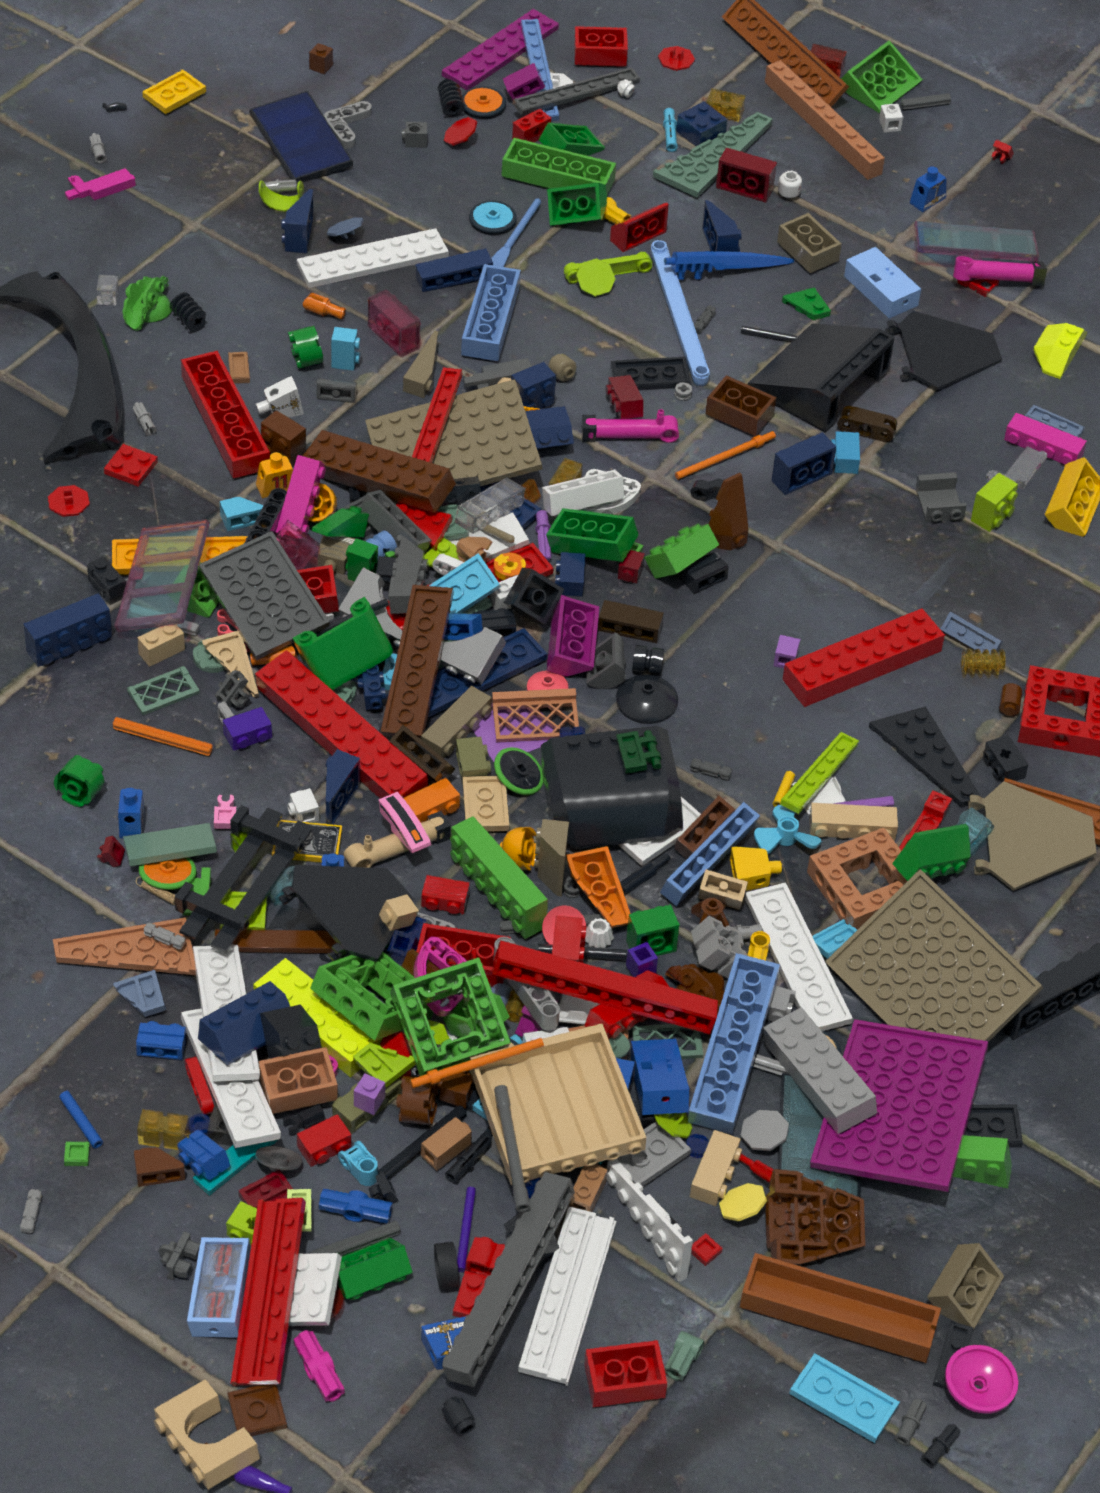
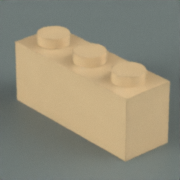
(716, 1168)

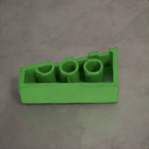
(984, 1161)

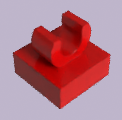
(1002, 149)

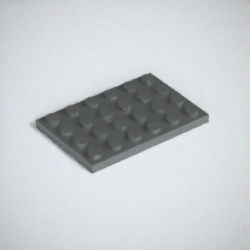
(263, 594)

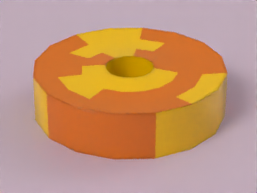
(508, 565)

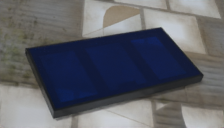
(301, 137)

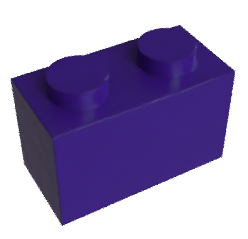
(247, 728)

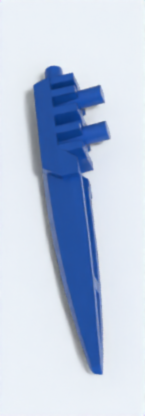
(704, 260)

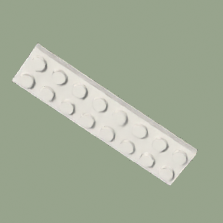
(372, 258)
(798, 956)
(220, 983)
(240, 1101)

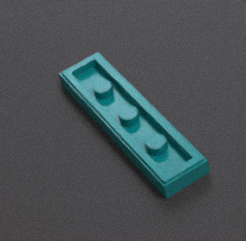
(238, 1159)

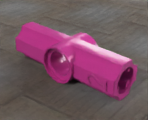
(319, 1366)

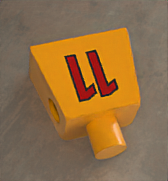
(273, 474)

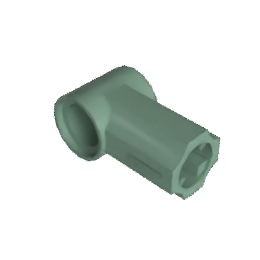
(684, 1352)

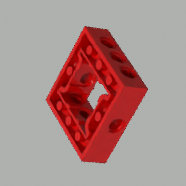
(1057, 731)

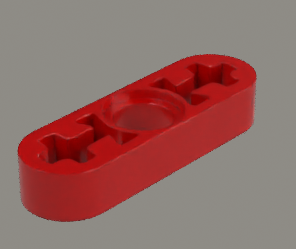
(199, 1085)

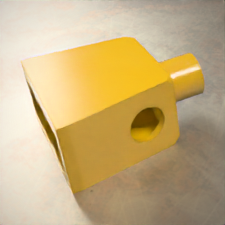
(753, 866)

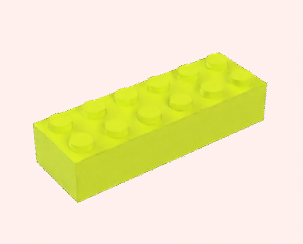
(334, 1029)

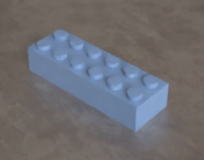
(490, 312)

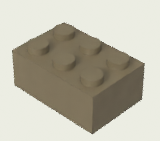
(809, 242)

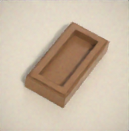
(239, 367)

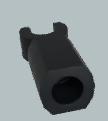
(304, 1119)

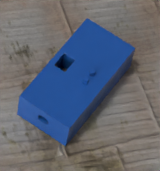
(660, 1077)

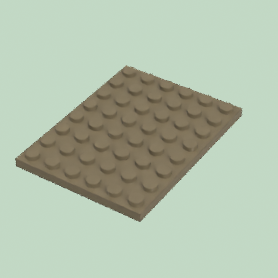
(481, 438)
(933, 966)

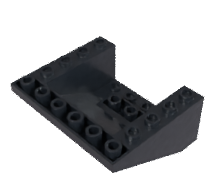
(820, 366)

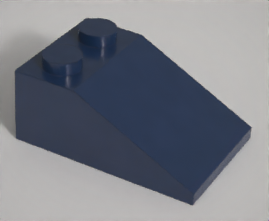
(298, 224)
(720, 230)
(341, 783)

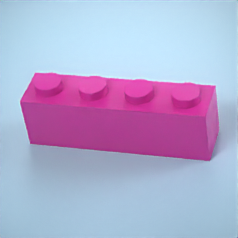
(1039, 436)
(302, 493)

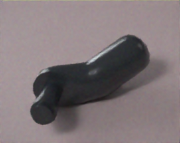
(114, 106)

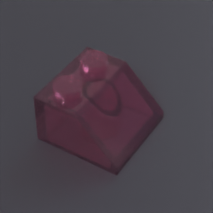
(297, 544)

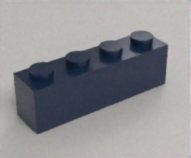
(452, 270)

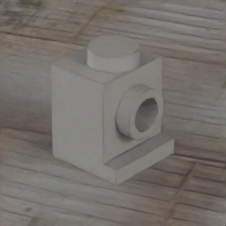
(781, 1003)

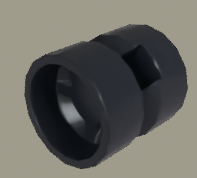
(648, 659)

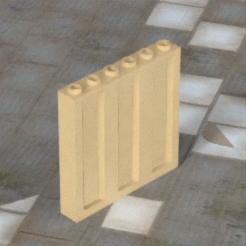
(564, 1104)

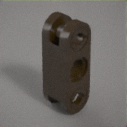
(867, 423)

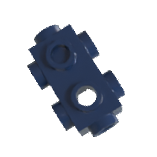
(371, 684)

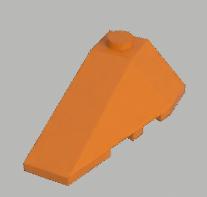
(600, 882)

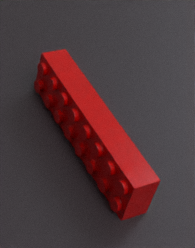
(224, 413)
(863, 657)

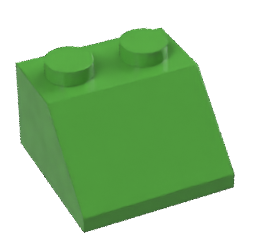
(203, 597)

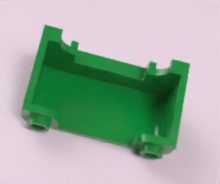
(345, 648)

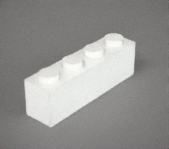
(583, 492)

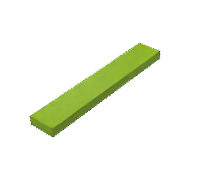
(819, 772)

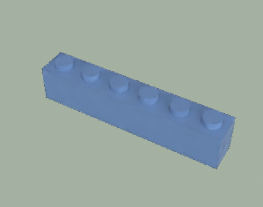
(710, 853)

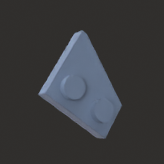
(142, 993)

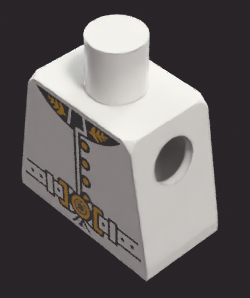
(283, 398)

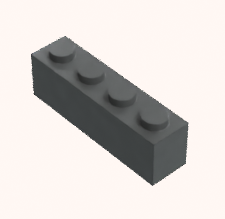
(388, 517)

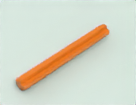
(162, 736)

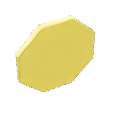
(743, 1202)

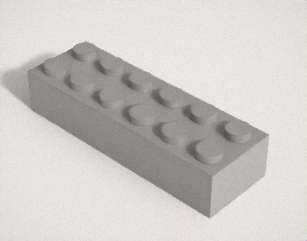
(820, 1070)

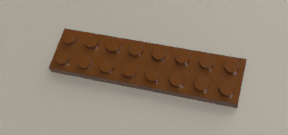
(417, 659)

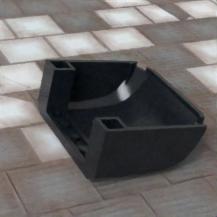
(601, 801)

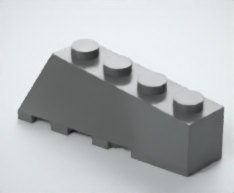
(407, 571)

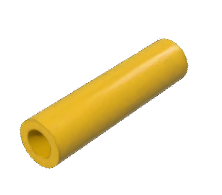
(784, 787)

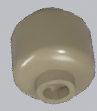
(562, 367)

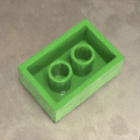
(681, 550)

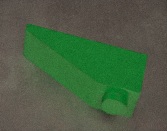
(344, 523)

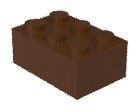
(740, 405)

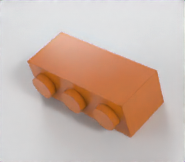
(434, 798)

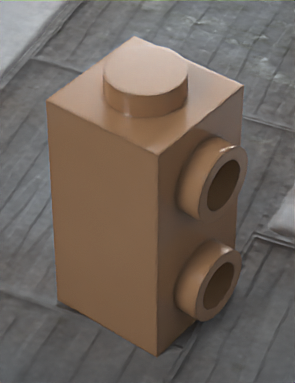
(446, 1143)
(588, 1187)

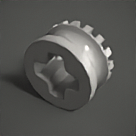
(683, 395)

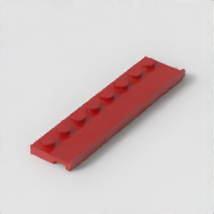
(268, 1292)

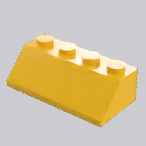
(1075, 498)

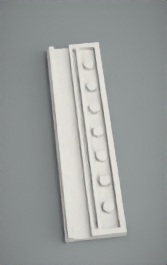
(567, 1296)

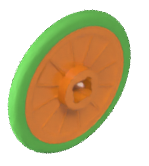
(168, 874)

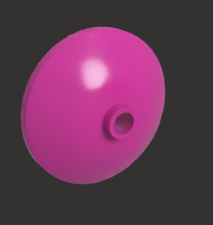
(985, 1368)

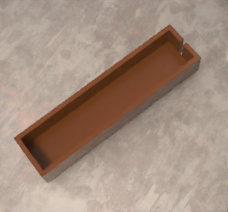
(840, 1307)

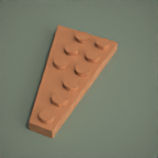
(128, 949)

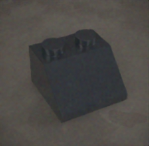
(289, 1031)

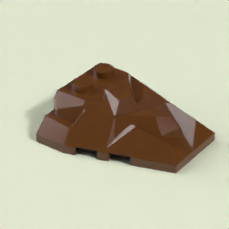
(811, 1219)

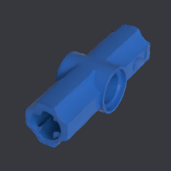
(355, 1206)

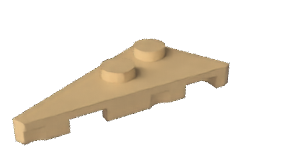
(232, 655)

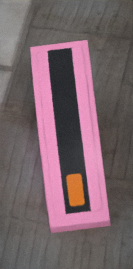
(404, 822)

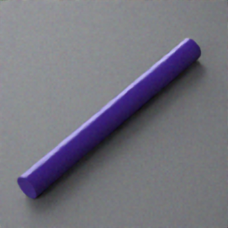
(466, 1228)

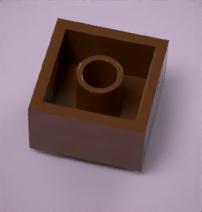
(284, 436)

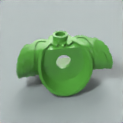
(154, 306)

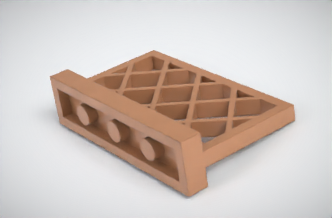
(533, 701)

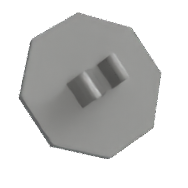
(765, 1130)

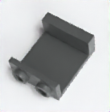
(939, 497)

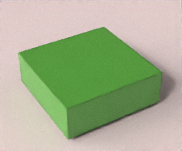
(76, 1154)

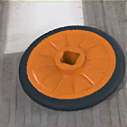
(483, 101)

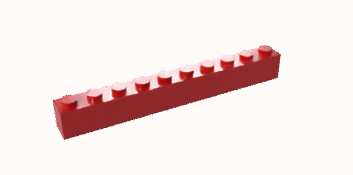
(605, 987)

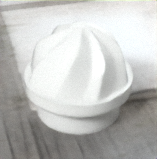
(626, 88)

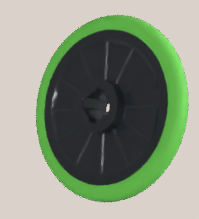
(518, 771)

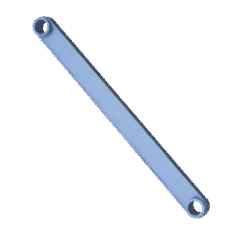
(680, 315)

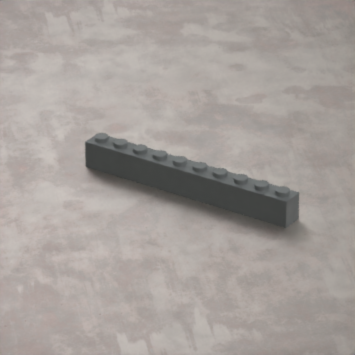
(508, 1280)

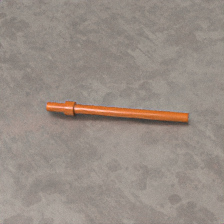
(756, 442)
(435, 1076)

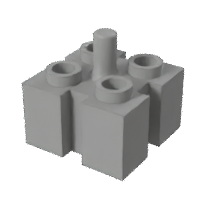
(717, 945)

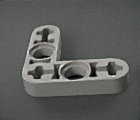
(339, 121)

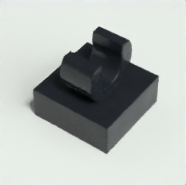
(383, 1189)

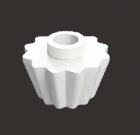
(599, 933)

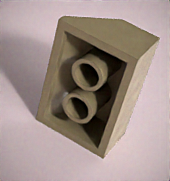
(551, 851)
(966, 1284)

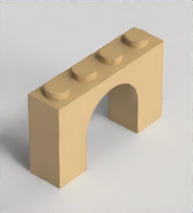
(208, 1462)

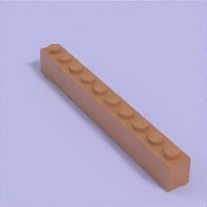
(824, 120)

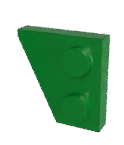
(809, 303)

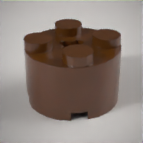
(417, 1103)

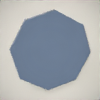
(344, 227)

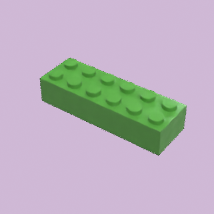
(554, 167)
(498, 877)

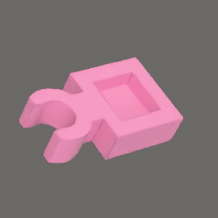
(224, 813)

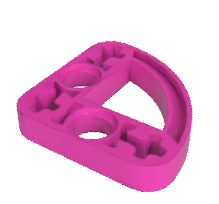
(434, 956)

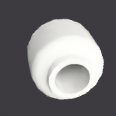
(790, 184)

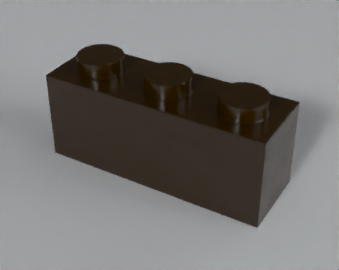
(630, 621)
(422, 754)

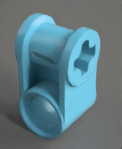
(358, 1162)

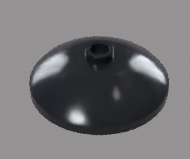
(647, 699)

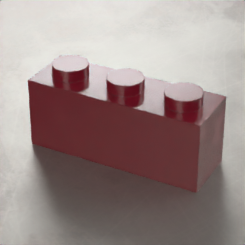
(625, 397)

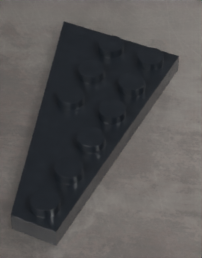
(926, 749)

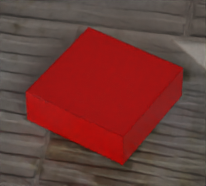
(706, 1249)

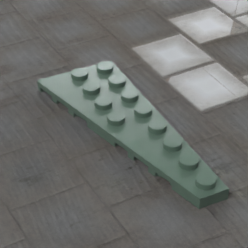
(699, 168)

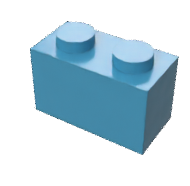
(847, 452)

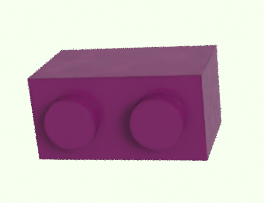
(524, 82)

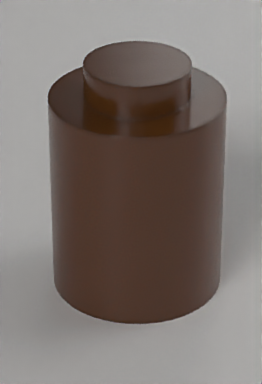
(1010, 699)

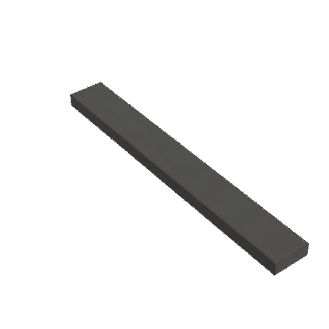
(574, 91)

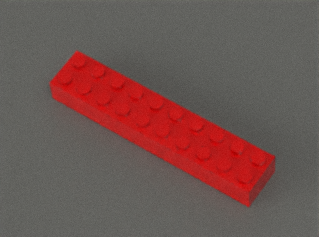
(338, 726)

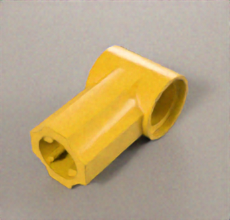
(614, 213)
(759, 945)

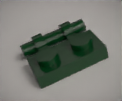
(632, 753)

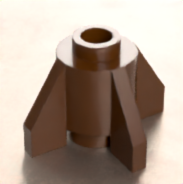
(710, 907)

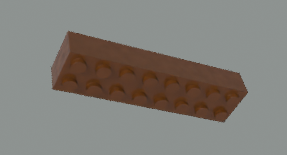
(376, 468)

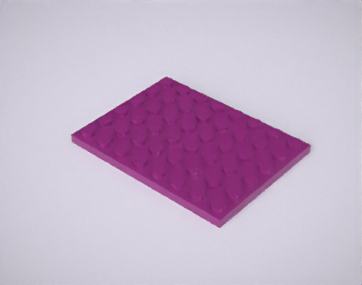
(922, 1102)

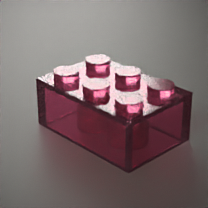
(394, 323)

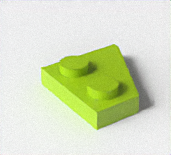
(383, 1063)

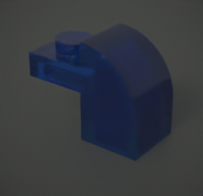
(406, 938)

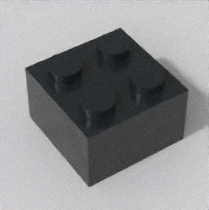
(533, 596)

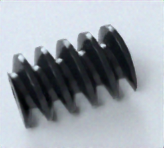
(450, 97)
(188, 311)

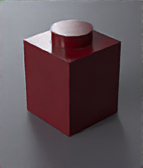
(631, 566)

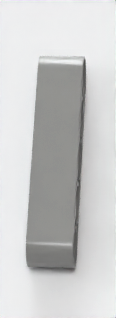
(536, 999)

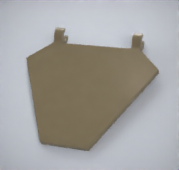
(1031, 836)

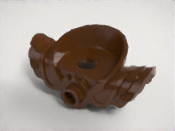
(698, 981)

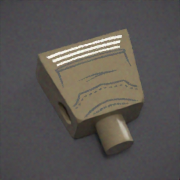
(333, 552)

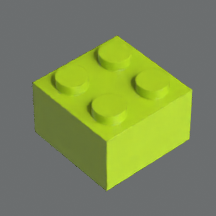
(994, 502)

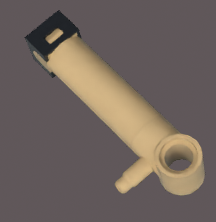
(372, 852)

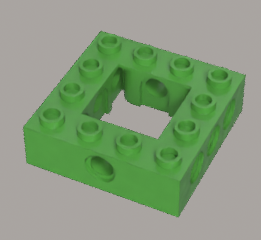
(462, 978)
(343, 985)

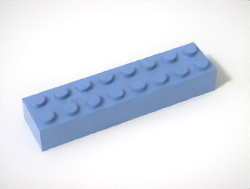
(733, 1043)

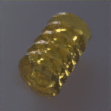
(983, 661)

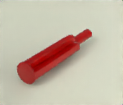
(758, 1168)

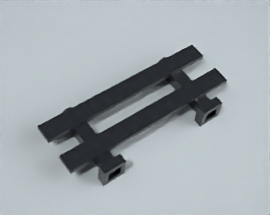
(210, 905)

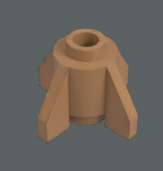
(471, 546)

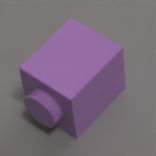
(786, 650)
(369, 1094)

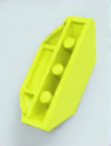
(1058, 347)

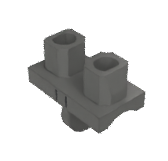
(175, 1254)

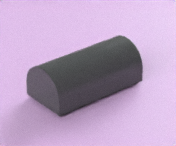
(336, 390)

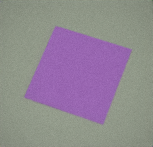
(487, 732)

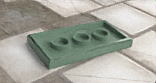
(169, 844)

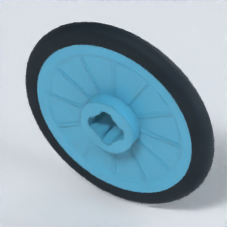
(492, 216)

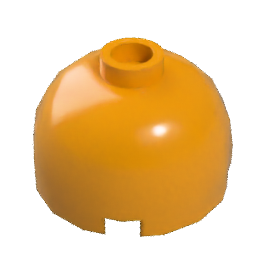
(324, 505)
(520, 846)

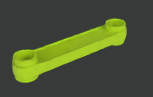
(620, 265)

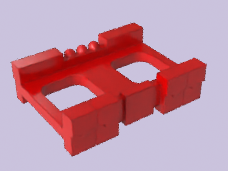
(975, 285)

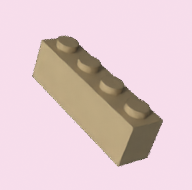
(851, 820)

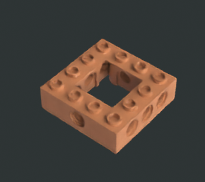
(831, 869)

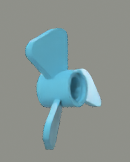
(785, 833)

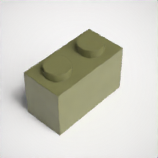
(471, 757)

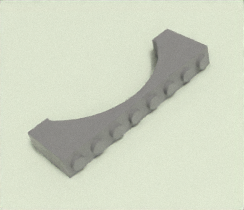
(469, 657)

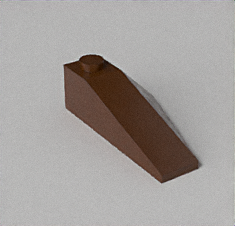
(729, 517)

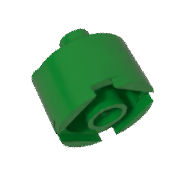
(305, 347)
(79, 781)

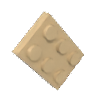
(487, 801)

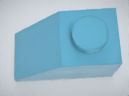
(239, 512)

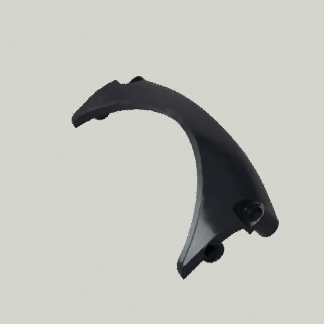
(97, 400)

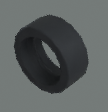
(446, 1265)

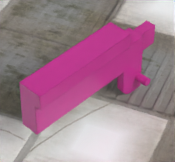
(100, 186)

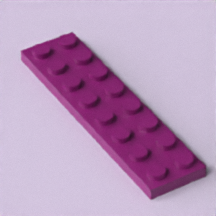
(495, 52)

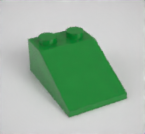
(571, 138)

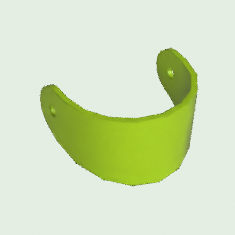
(277, 201)

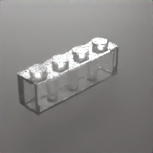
(490, 505)

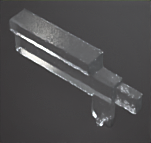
(1024, 467)

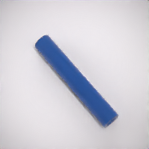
(81, 1119)

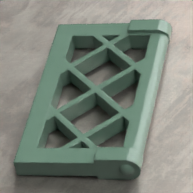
(158, 702)
(655, 1029)

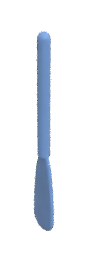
(502, 255)

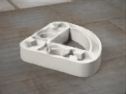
(630, 496)

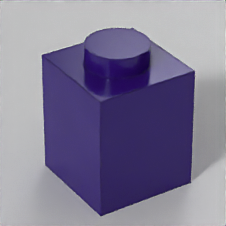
(641, 959)

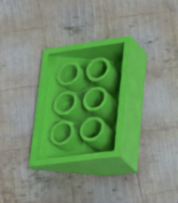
(881, 77)

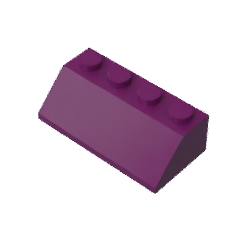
(572, 637)

